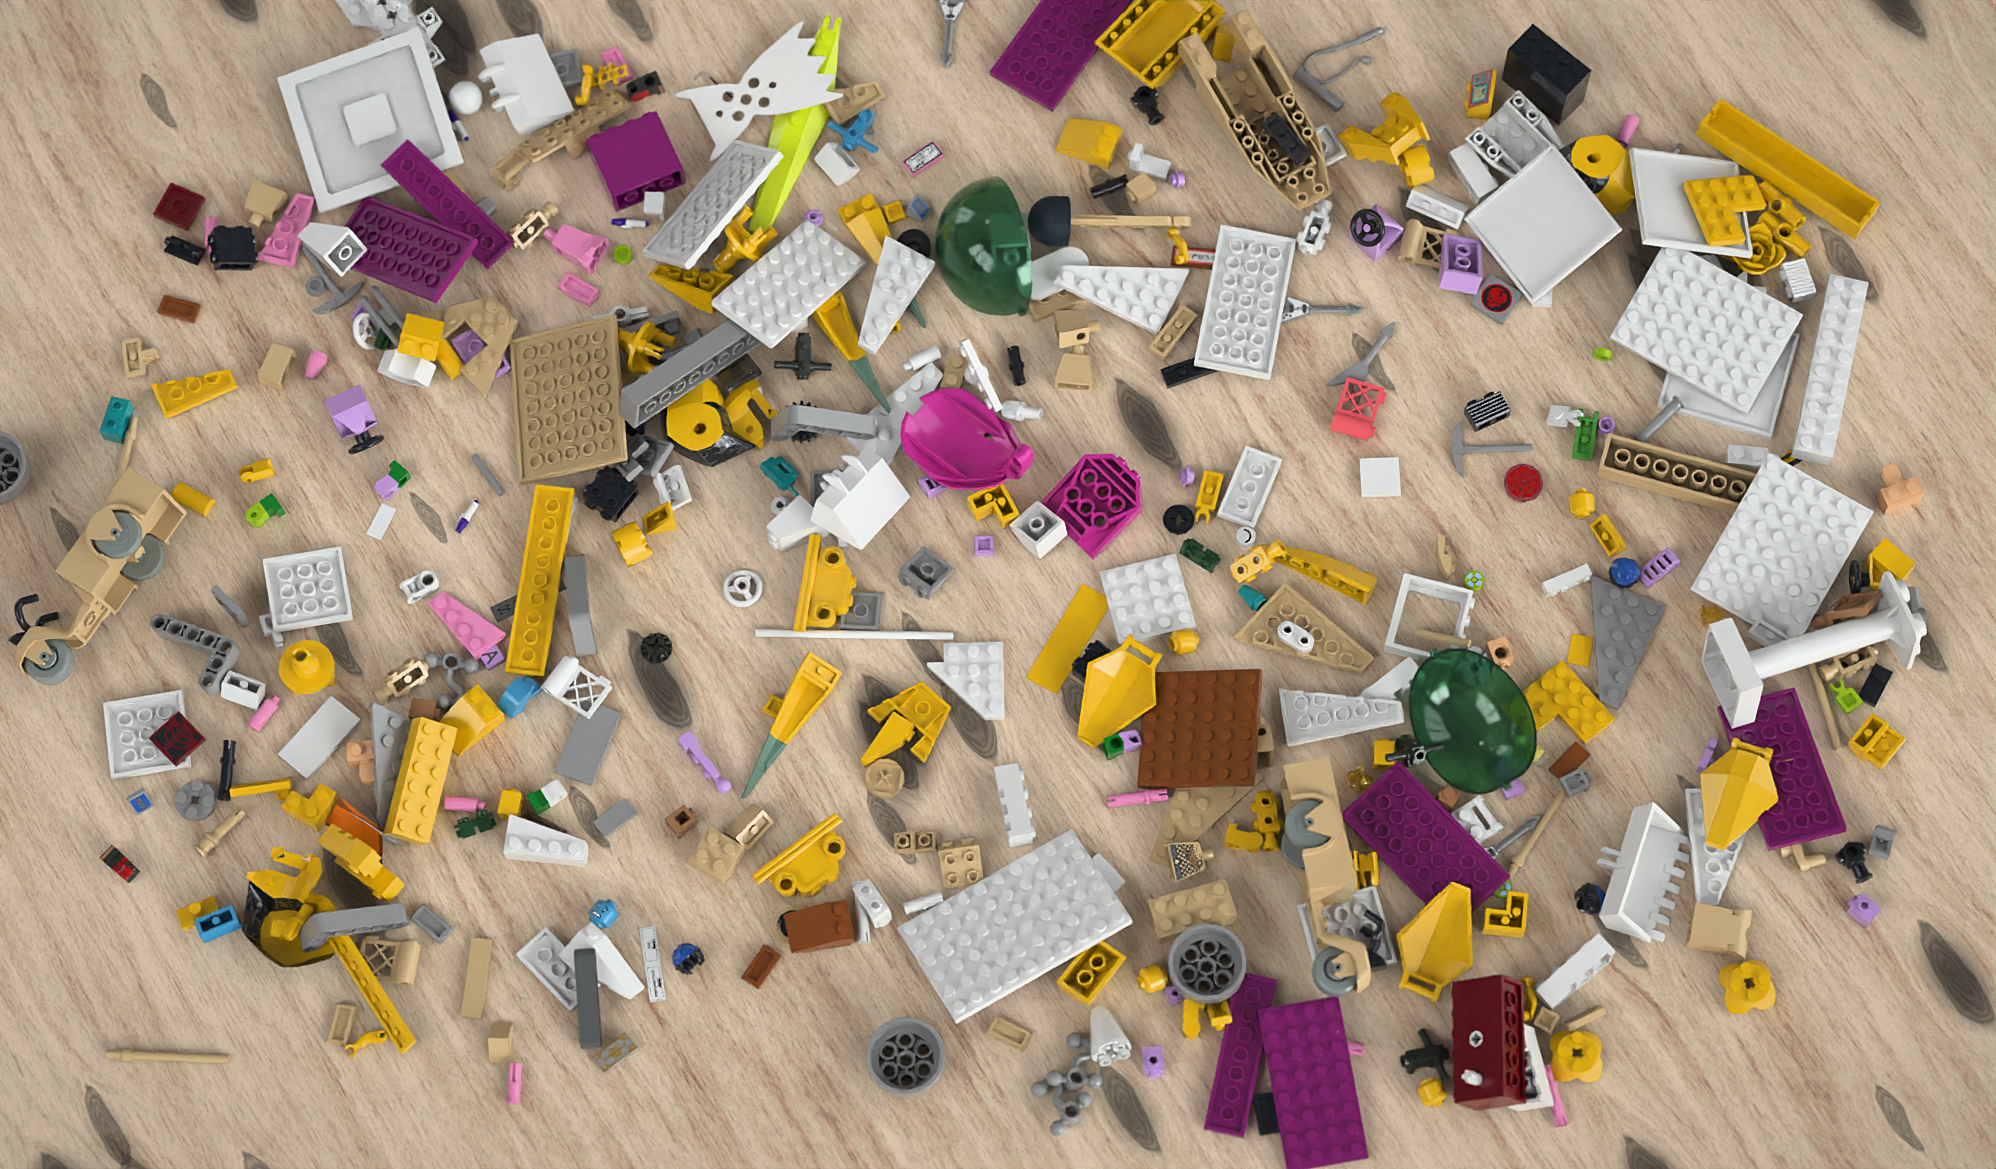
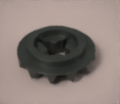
(661, 654)

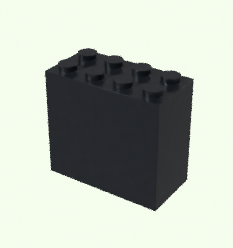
(1546, 74)

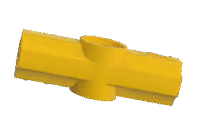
(1788, 211)
(1792, 242)

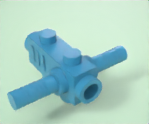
(854, 136)

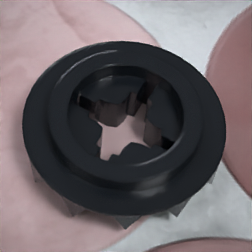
(1172, 513)

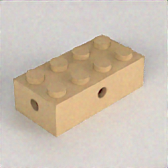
(1191, 907)

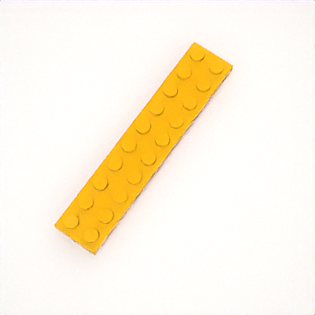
(540, 581)

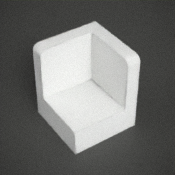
(655, 204)

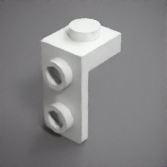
(1147, 163)
(873, 903)

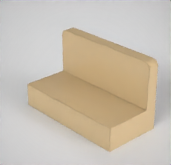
(750, 826)

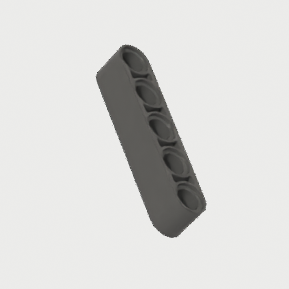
(587, 998)

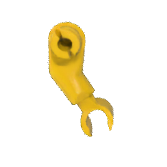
(586, 86)
(1183, 255)
(1531, 1000)
(368, 1037)

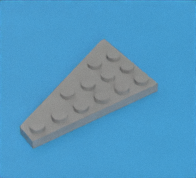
(1622, 631)
(388, 745)

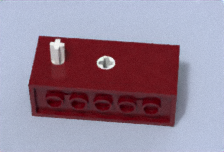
(1488, 1042)

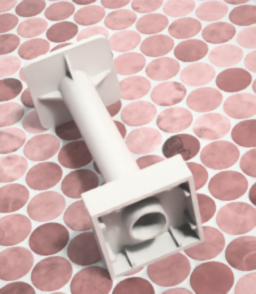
(1738, 673)

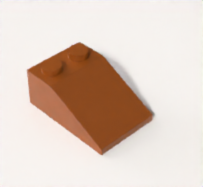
(819, 927)

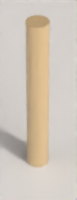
(1442, 638)

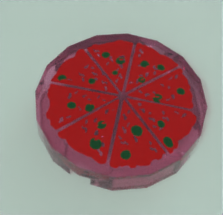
(1523, 483)

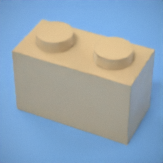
(276, 366)

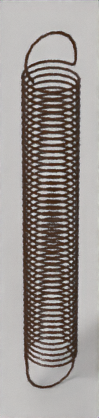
(537, 821)

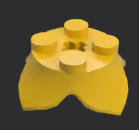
(1768, 253)
(1738, 997)
(1565, 1066)

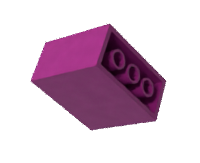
(635, 160)

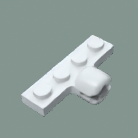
(978, 375)

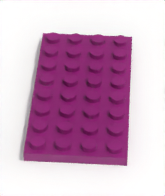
(1055, 47)
(408, 249)
(1805, 796)
(1422, 839)
(1313, 1084)

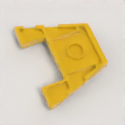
(922, 708)

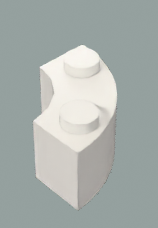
(406, 368)

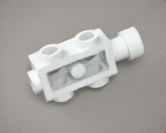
(1311, 233)

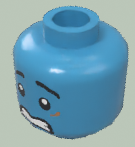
(603, 913)

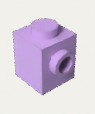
(1863, 909)
(1153, 1062)

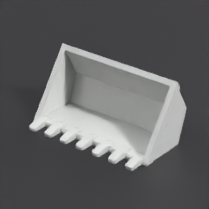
(1643, 874)

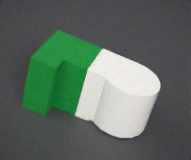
(547, 796)

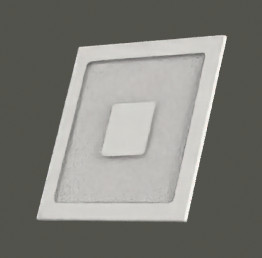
(360, 110)

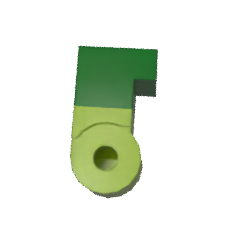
(263, 510)

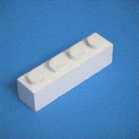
(1567, 580)

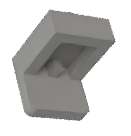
(1881, 842)

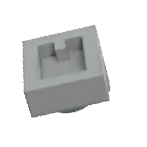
(1575, 782)

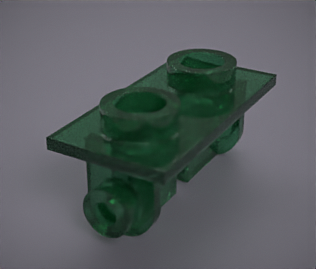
(1193, 551)
(467, 825)

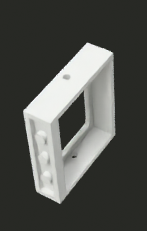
(1435, 589)

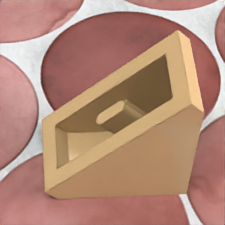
(500, 1043)

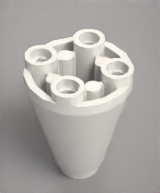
(1107, 1037)

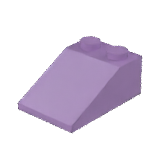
(1460, 264)

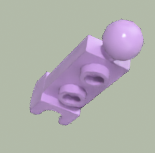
(690, 744)

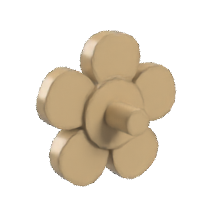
(513, 181)

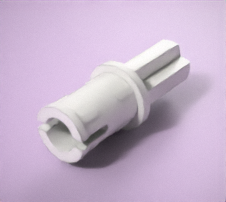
(923, 903)

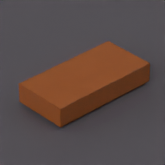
(179, 309)
(1569, 760)
(761, 966)

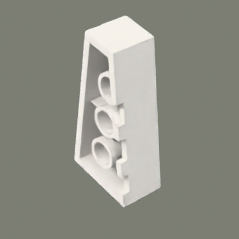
(1394, 684)
(1014, 806)
(542, 844)
(1574, 973)
(1537, 1086)

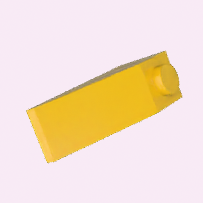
(890, 738)

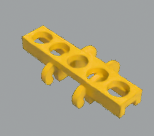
(611, 70)

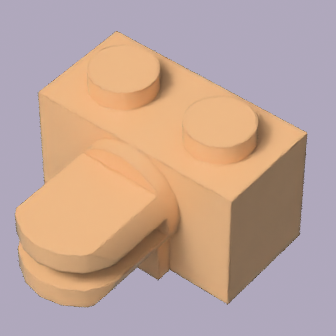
(1898, 492)
(360, 756)

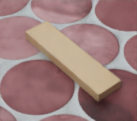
(476, 978)

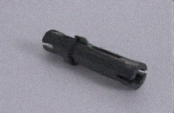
(226, 769)

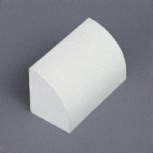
(836, 163)

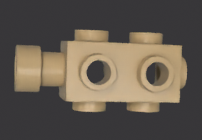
(530, 232)
(1852, 662)
(405, 679)

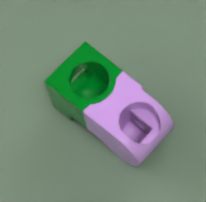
(392, 481)
(1121, 743)

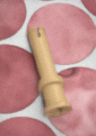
(213, 838)

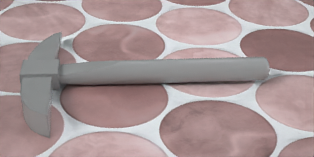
(339, 298)
(1459, 450)

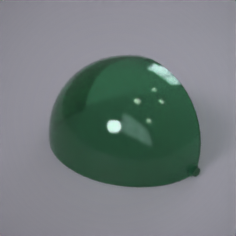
(985, 249)
(1476, 716)

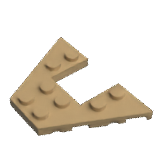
(491, 324)

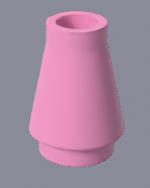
(315, 364)

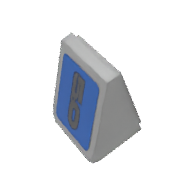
(918, 209)
(140, 801)

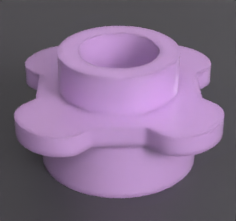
(1186, 476)
(1173, 1000)

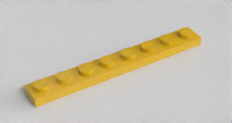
(373, 992)

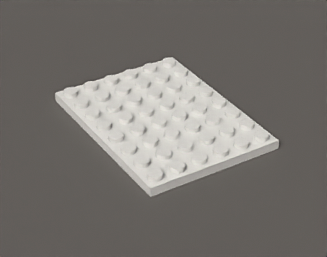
(1706, 327)
(1781, 549)

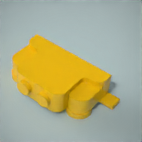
(824, 587)
(807, 862)

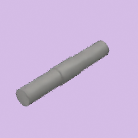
(487, 474)

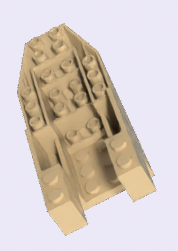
(1248, 99)

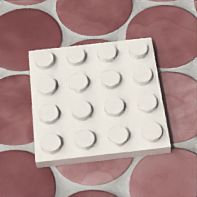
(307, 589)
(1147, 599)
(128, 732)
(1347, 920)

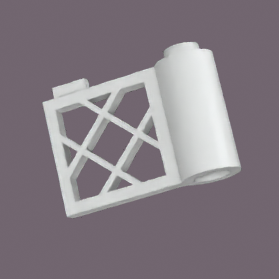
(565, 675)

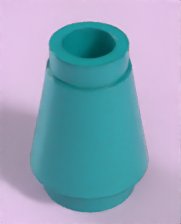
(1253, 598)

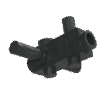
(802, 364)
(1412, 751)
(1429, 1056)

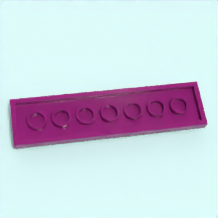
(446, 202)
(1239, 1058)

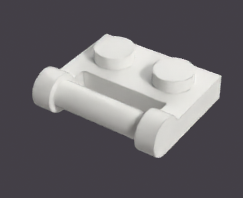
(1469, 821)

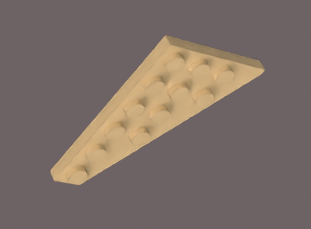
(1330, 646)
(1194, 812)

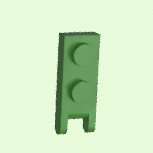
(1585, 437)

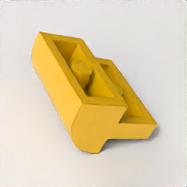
(1875, 742)

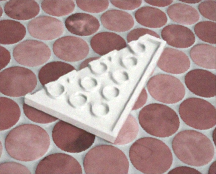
(1129, 292)
(1709, 864)

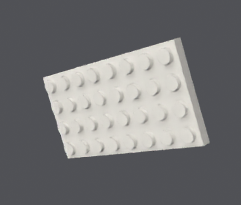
(712, 204)
(788, 283)
(1245, 302)

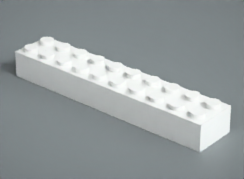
(1829, 370)

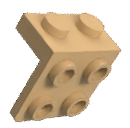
(960, 862)

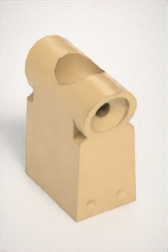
(1718, 930)

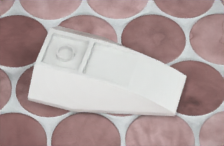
(1514, 135)

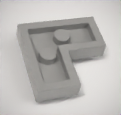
(630, 467)

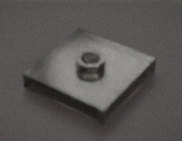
(738, 373)

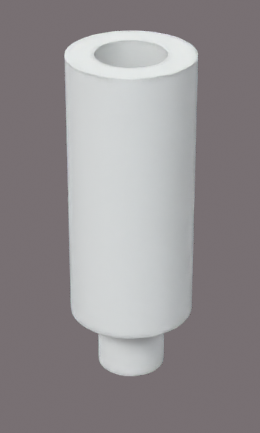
(922, 358)

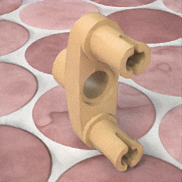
(1798, 858)

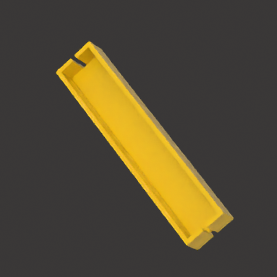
(1787, 168)

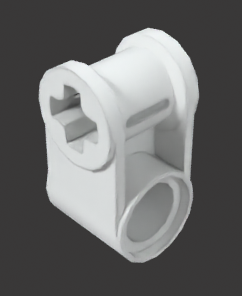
(418, 586)

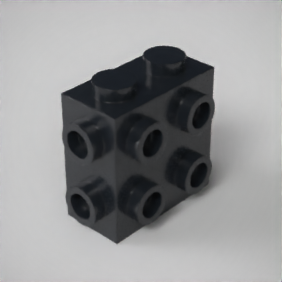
(232, 248)
(610, 493)

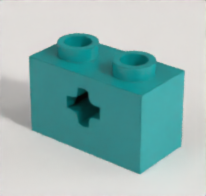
(116, 419)

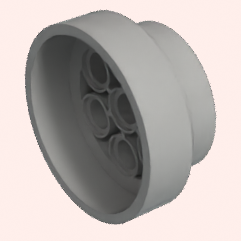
(12, 449)
(1193, 941)
(889, 1037)

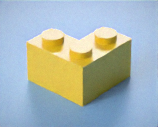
(993, 501)
(311, 811)
(1510, 921)

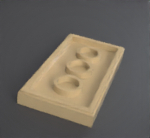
(1059, 301)

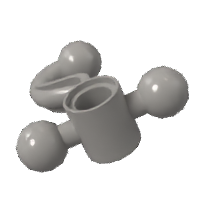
(470, 666)
(1094, 1080)
(1058, 1127)

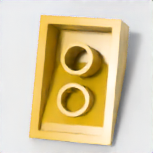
(1090, 141)
(474, 717)

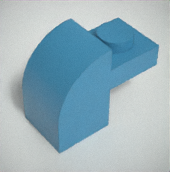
(517, 695)

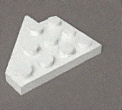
(975, 675)

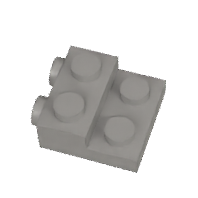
(925, 573)

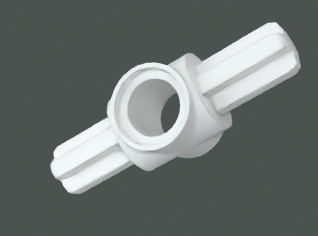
(630, 314)

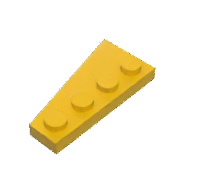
(190, 392)

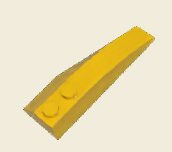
(1330, 572)

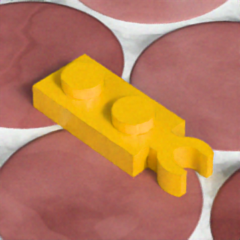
(1208, 494)

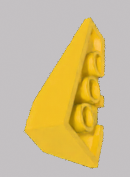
(692, 286)

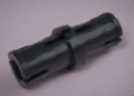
(1109, 186)
(1016, 365)

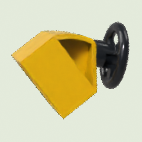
(1882, 559)

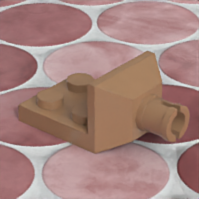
(1847, 608)

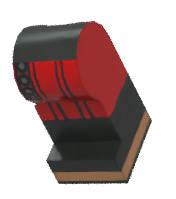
(644, 86)
(119, 863)

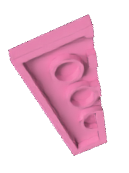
(284, 244)
(468, 627)

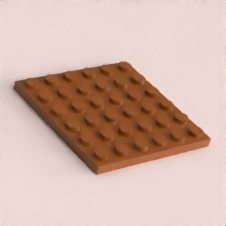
(1201, 730)

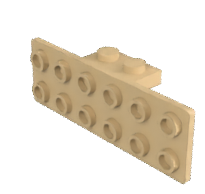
(575, 128)

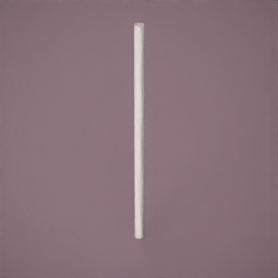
(855, 634)

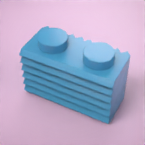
(218, 923)

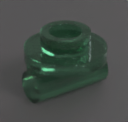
(382, 340)

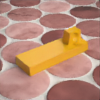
(279, 786)

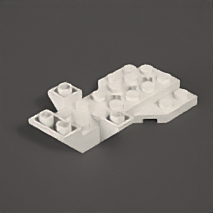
(378, 18)

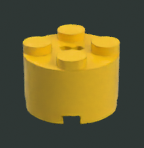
(1415, 165)
(631, 543)

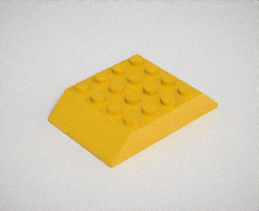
(1150, 35)

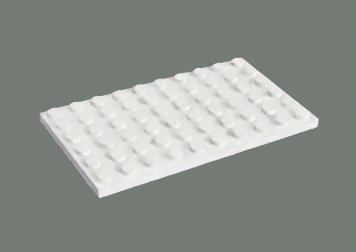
(1014, 926)

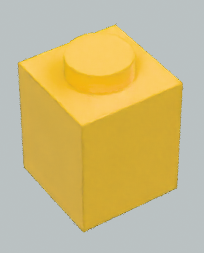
(1380, 748)
(510, 803)

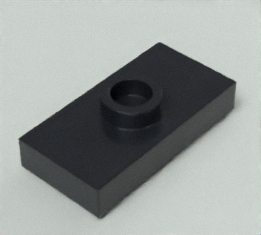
(1266, 1114)

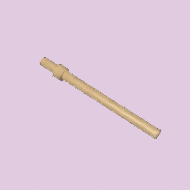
(129, 438)
(1825, 707)
(1518, 860)
(129, 1054)

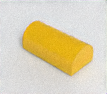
(449, 359)
(192, 499)
(1608, 536)

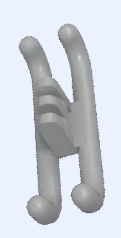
(387, 317)

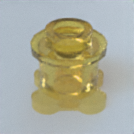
(1710, 614)
(1360, 779)

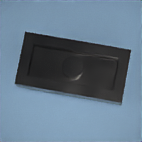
(1875, 685)

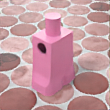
(578, 246)

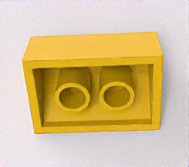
(1090, 972)

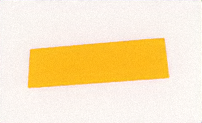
(1068, 639)

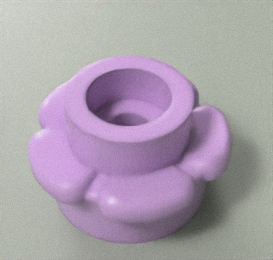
(1177, 179)
(817, 214)
(1606, 421)

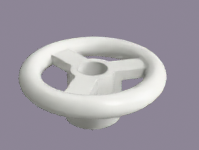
(363, 331)
(742, 581)

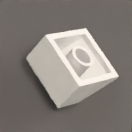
(1039, 529)

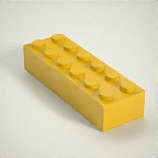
(420, 781)

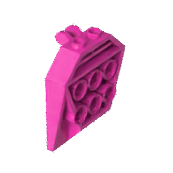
(1109, 474)

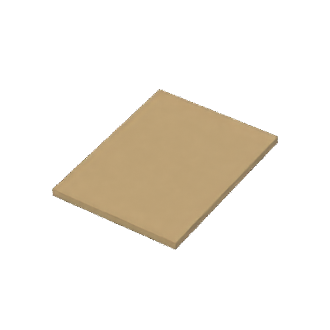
(568, 400)

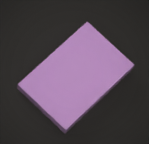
(469, 345)

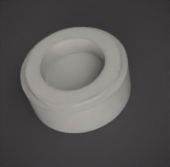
(315, 286)

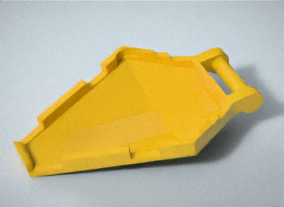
(1116, 691)
(1736, 792)
(1438, 942)

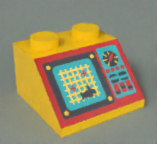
(1480, 95)

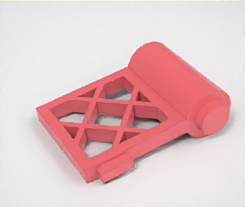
(1357, 424)

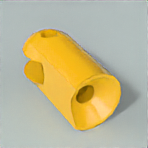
(256, 471)
(1368, 869)

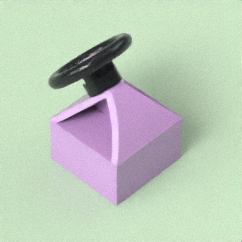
(1374, 231)
(353, 418)

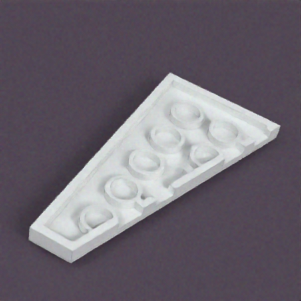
(895, 284)
(902, 400)
(1325, 716)

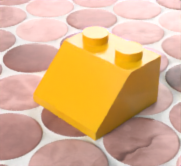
(421, 337)

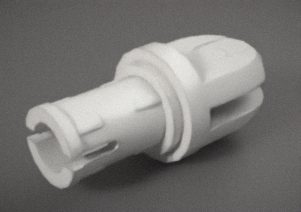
(1019, 411)

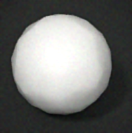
(465, 97)

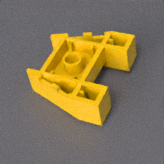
(1390, 138)
(361, 863)

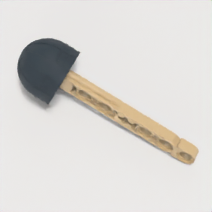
(1052, 221)

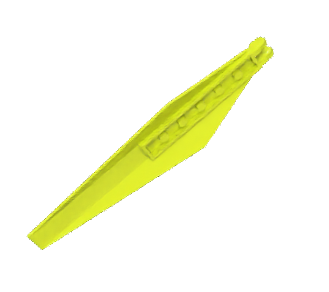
(796, 135)

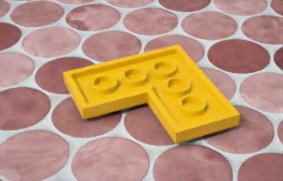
(1717, 200)
(1566, 696)

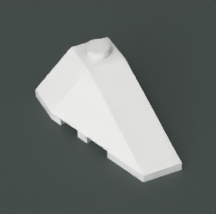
(610, 964)

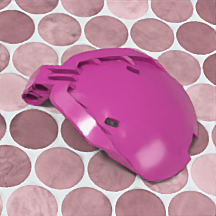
(951, 444)

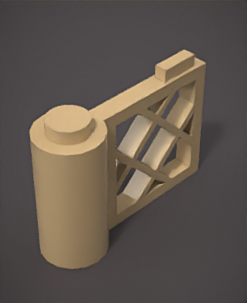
(1413, 243)
(404, 960)

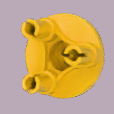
(741, 243)
(641, 345)
(307, 667)

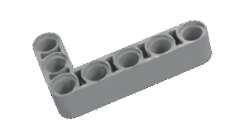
(821, 421)
(579, 605)
(202, 642)
(351, 921)

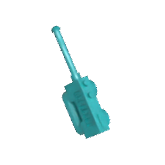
(782, 480)

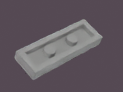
(668, 322)

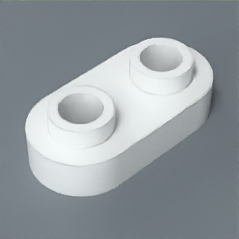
(1294, 637)

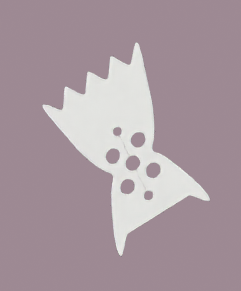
(795, 89)

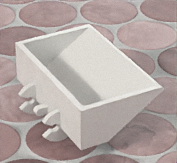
(525, 83)
(858, 498)

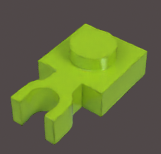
(1847, 699)

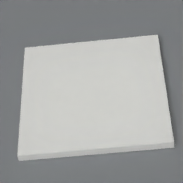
(1664, 208)
(1542, 224)
(1761, 415)

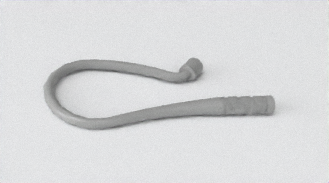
(1365, 59)

